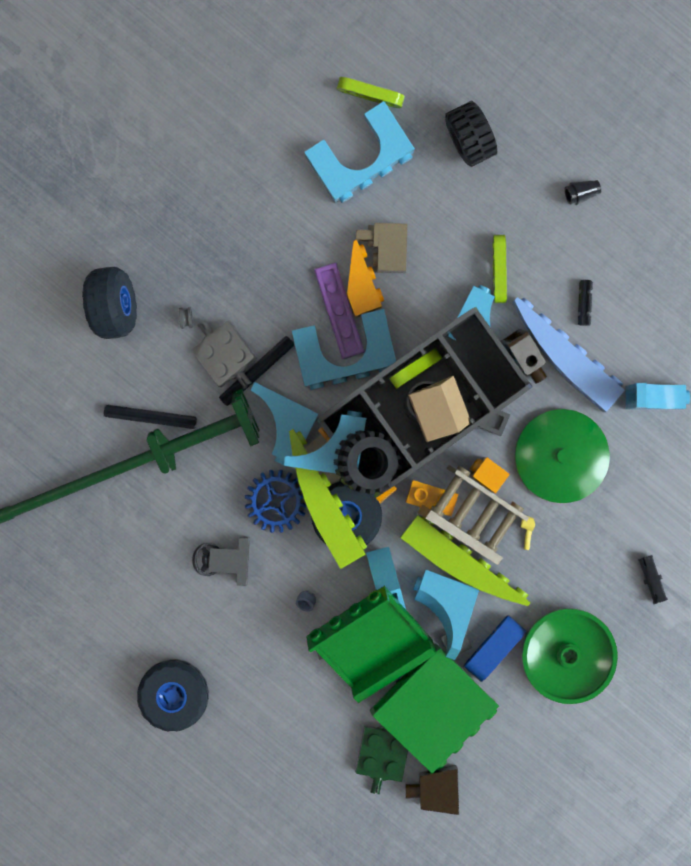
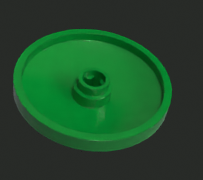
(562, 456)
(569, 656)

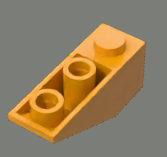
(361, 290)

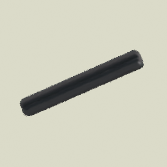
(259, 368)
(150, 416)

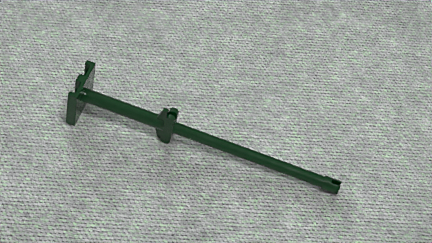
(160, 450)

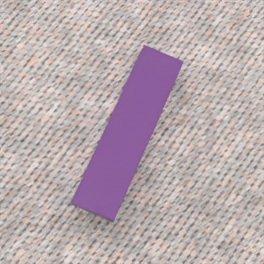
(339, 310)

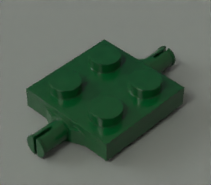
(381, 757)

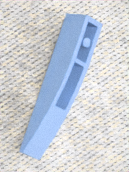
(570, 360)

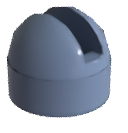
(303, 605)

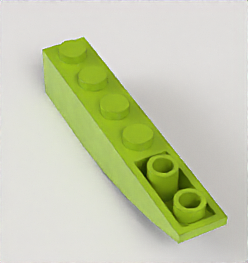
(326, 511)
(457, 561)

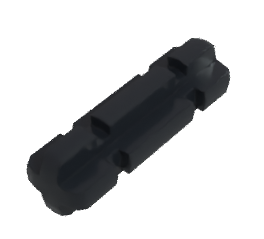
(585, 302)

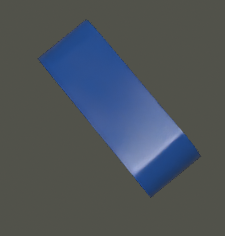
(494, 648)

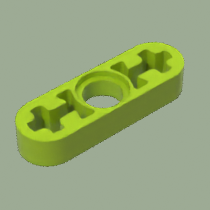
(370, 92)
(499, 269)
(415, 368)

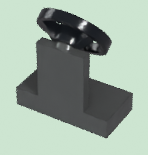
(225, 560)

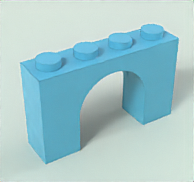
(342, 181)
(318, 370)

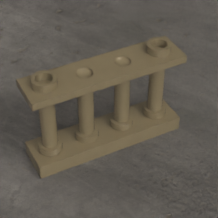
(454, 524)

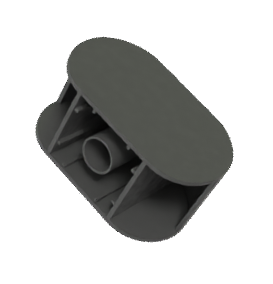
(484, 377)

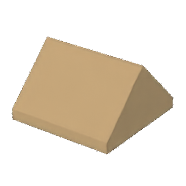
(440, 409)

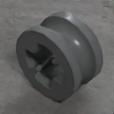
(185, 318)

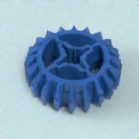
(259, 510)

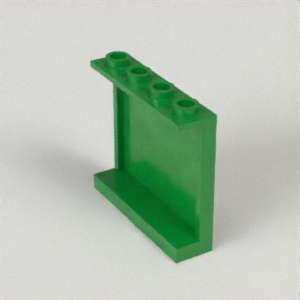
(372, 643)
(434, 710)

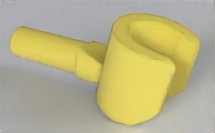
(529, 526)

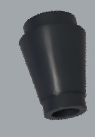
(581, 191)

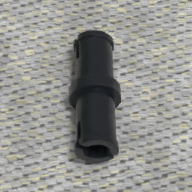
(652, 579)

